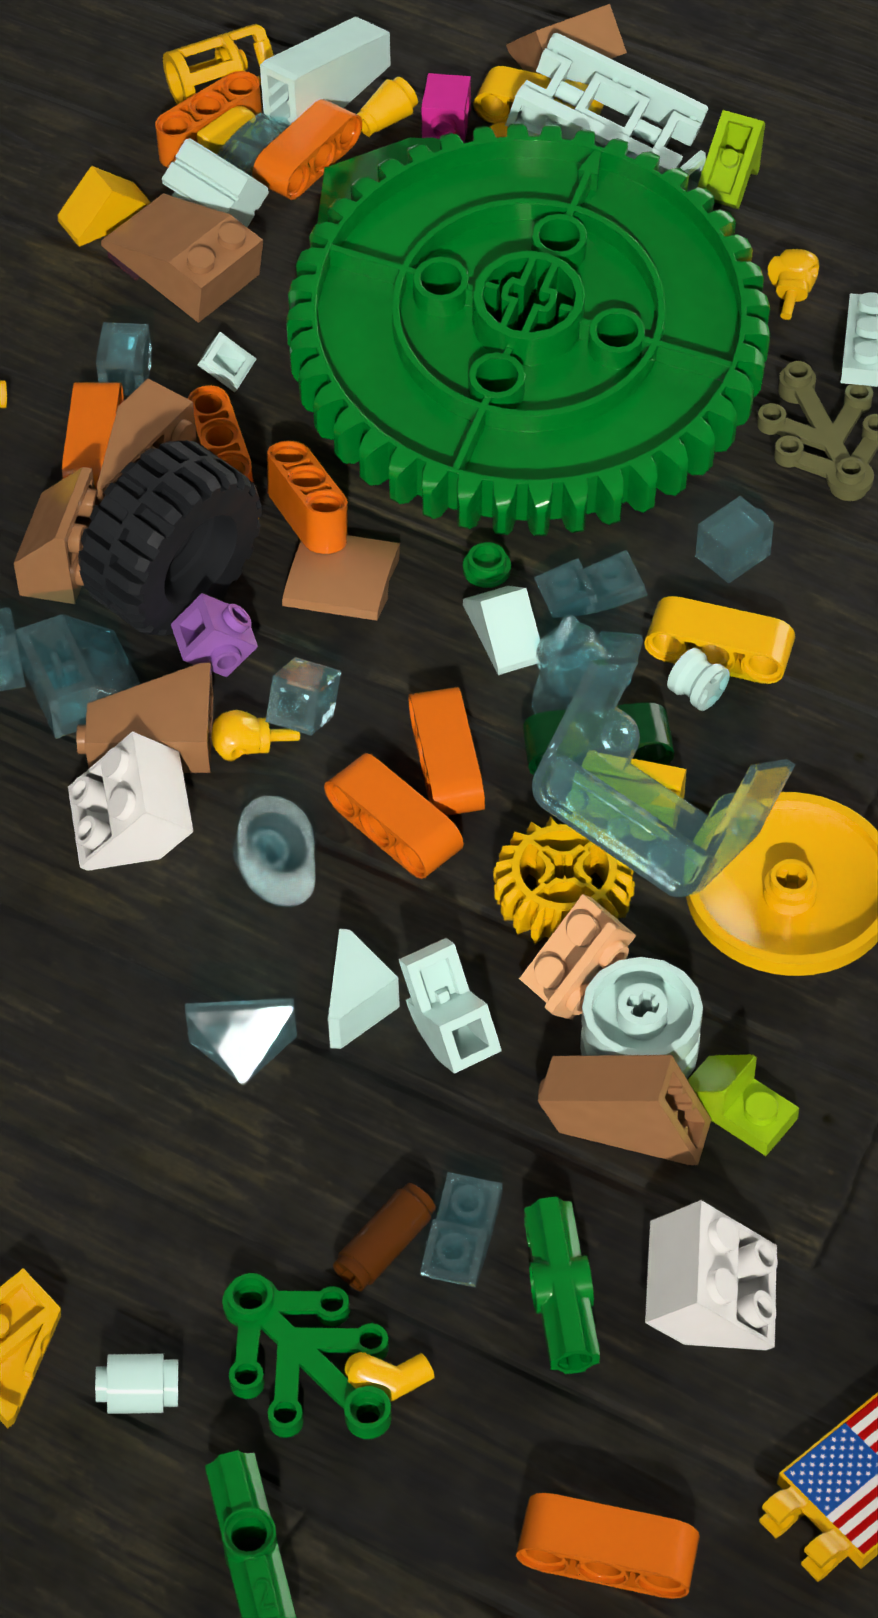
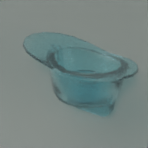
(563, 660)
(276, 851)

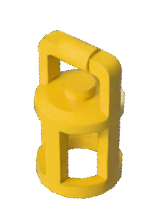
(227, 60)

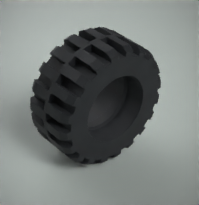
(167, 534)

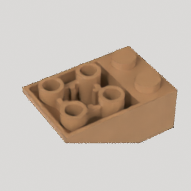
(144, 422)

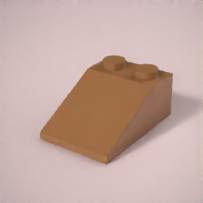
(188, 253)

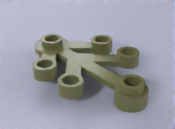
(845, 474)

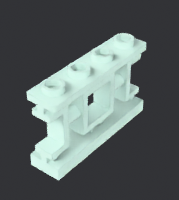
(614, 87)

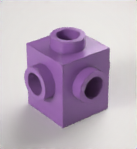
(214, 634)

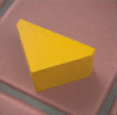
(100, 206)

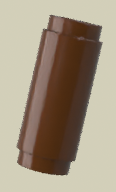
(384, 1236)

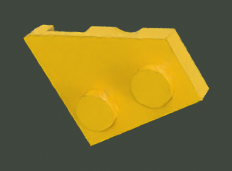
(26, 1329)

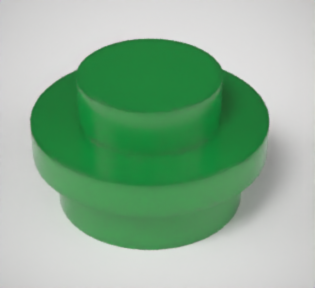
(486, 565)

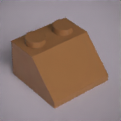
(591, 29)

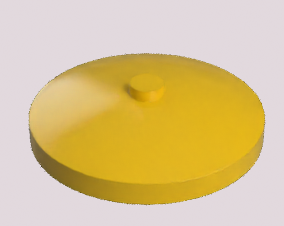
(798, 892)

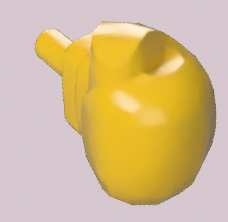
(793, 276)
(243, 733)

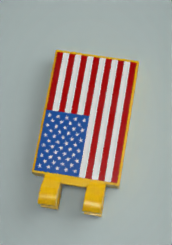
(837, 1491)

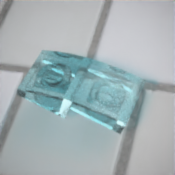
(250, 140)
(590, 589)
(462, 1230)

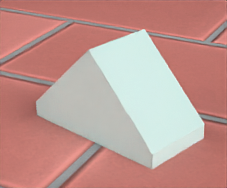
(505, 627)
(361, 990)

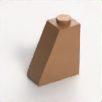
(166, 710)
(626, 1104)

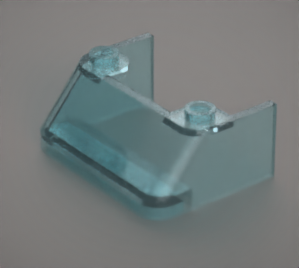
(630, 815)

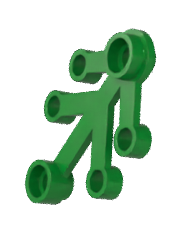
(302, 1349)

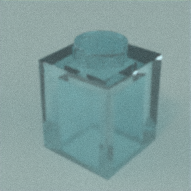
(124, 355)
(734, 539)
(303, 696)

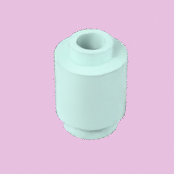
(137, 1383)

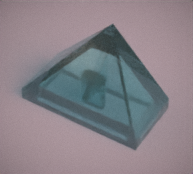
(241, 1033)

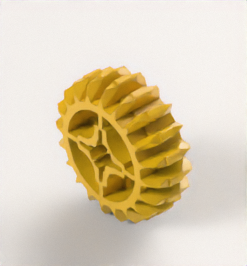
(562, 869)

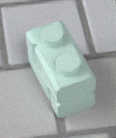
(213, 182)

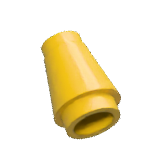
(388, 105)

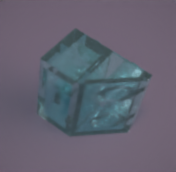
(72, 666)

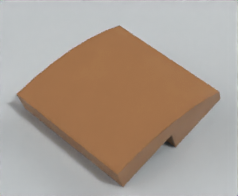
(343, 582)

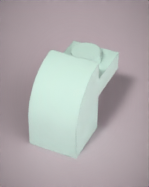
(444, 1010)

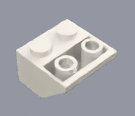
(130, 805)
(711, 1280)

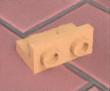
(574, 955)

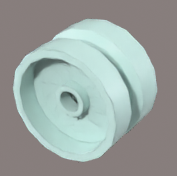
(642, 1010)

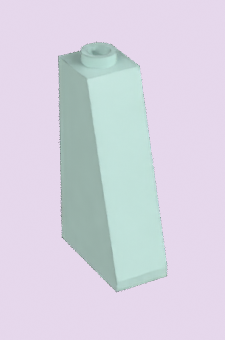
(326, 67)

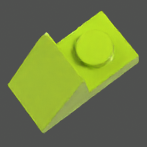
(732, 158)
(741, 1102)

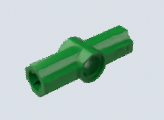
(561, 1285)
(244, 1514)

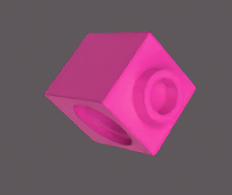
(446, 105)

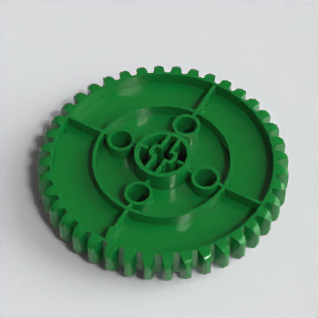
(528, 329)

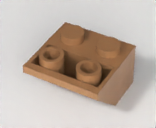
(51, 546)

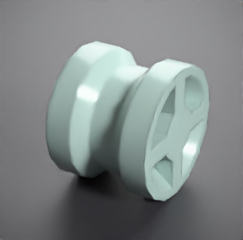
(698, 679)

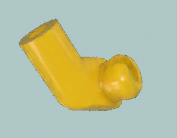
(393, 1380)

